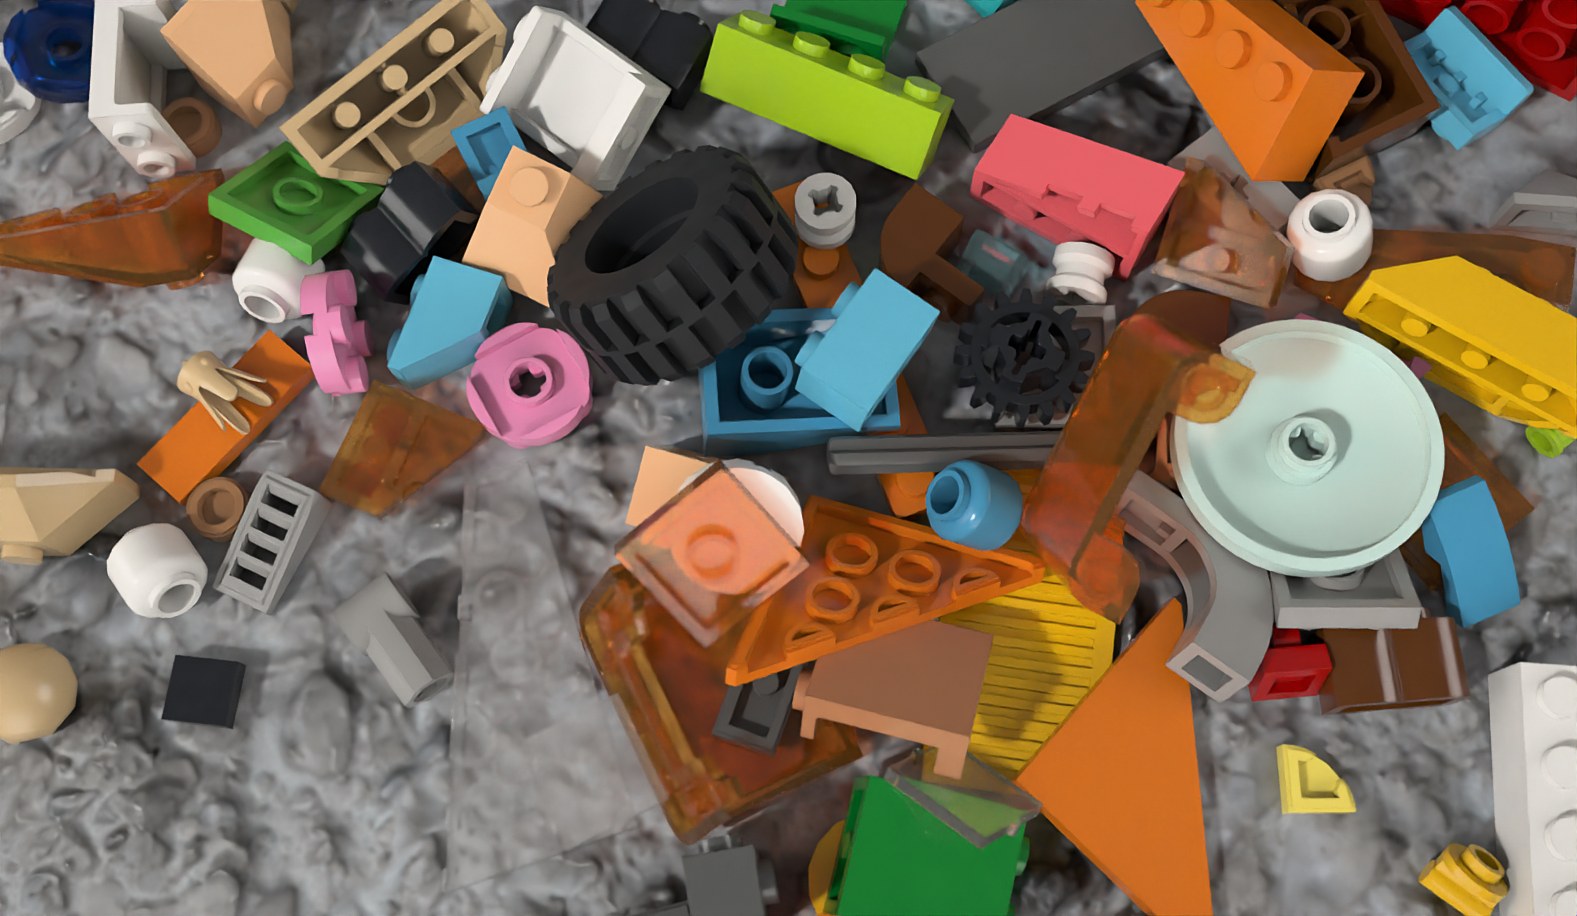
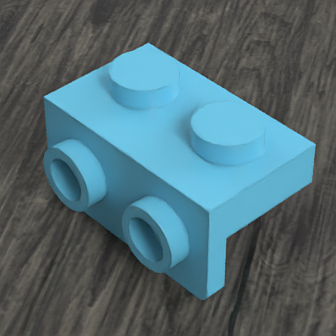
(1467, 78)

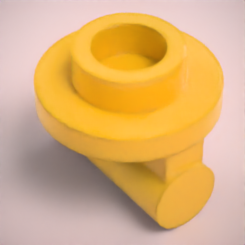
(1466, 879)

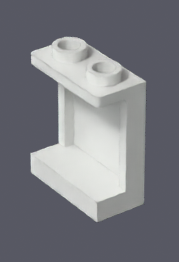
(131, 85)
(575, 96)

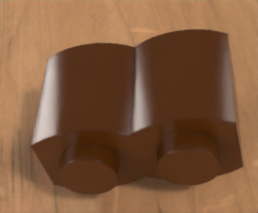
(1393, 667)

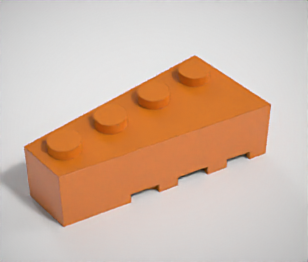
(1259, 78)

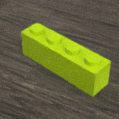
(826, 93)

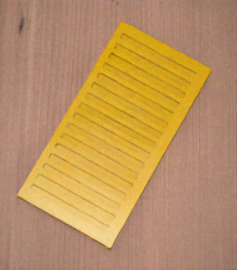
(1039, 661)

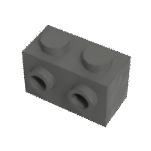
(729, 879)

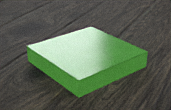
(291, 205)

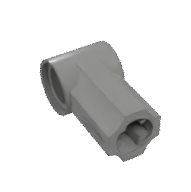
(386, 628)

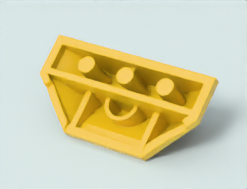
(1478, 335)

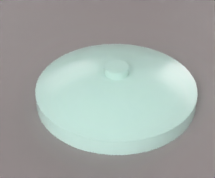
(1321, 456)

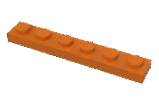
(819, 282)

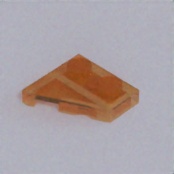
(1222, 241)
(395, 450)

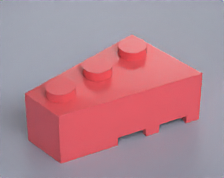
(1075, 189)

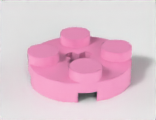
(338, 338)
(525, 419)

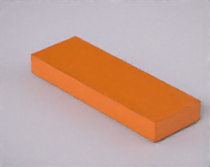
(199, 447)

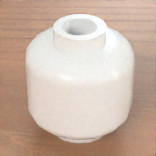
(1330, 234)
(271, 281)
(157, 570)

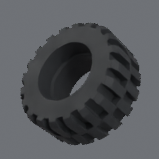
(673, 266)

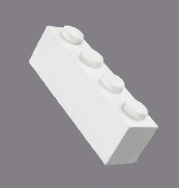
(1535, 786)

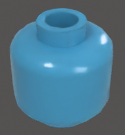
(974, 505)

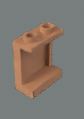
(904, 685)

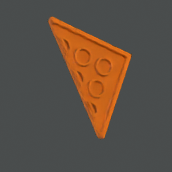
(866, 582)
(1127, 777)

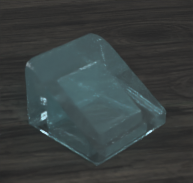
(993, 266)

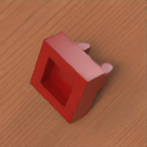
(1290, 668)

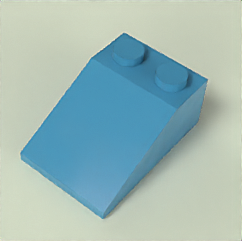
(752, 394)

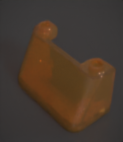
(1138, 378)
(674, 700)

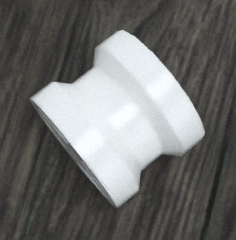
(828, 225)
(1080, 274)

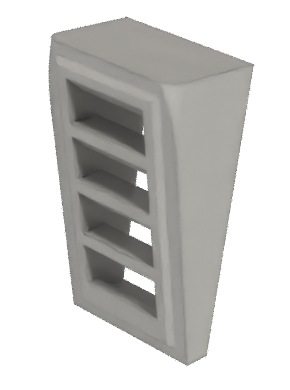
(259, 512)

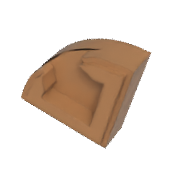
(1354, 177)

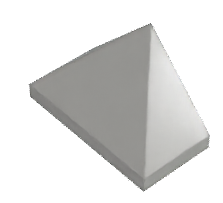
(1540, 206)

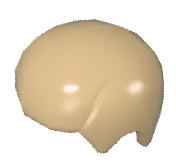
(35, 691)

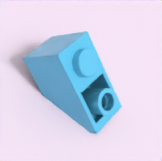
(448, 321)

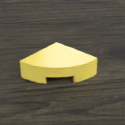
(1310, 784)

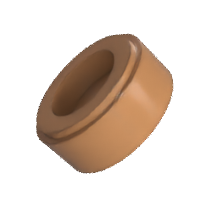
(194, 124)
(217, 508)

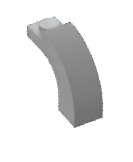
(1225, 594)

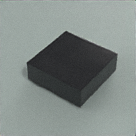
(203, 691)

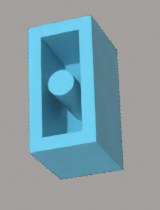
(864, 349)

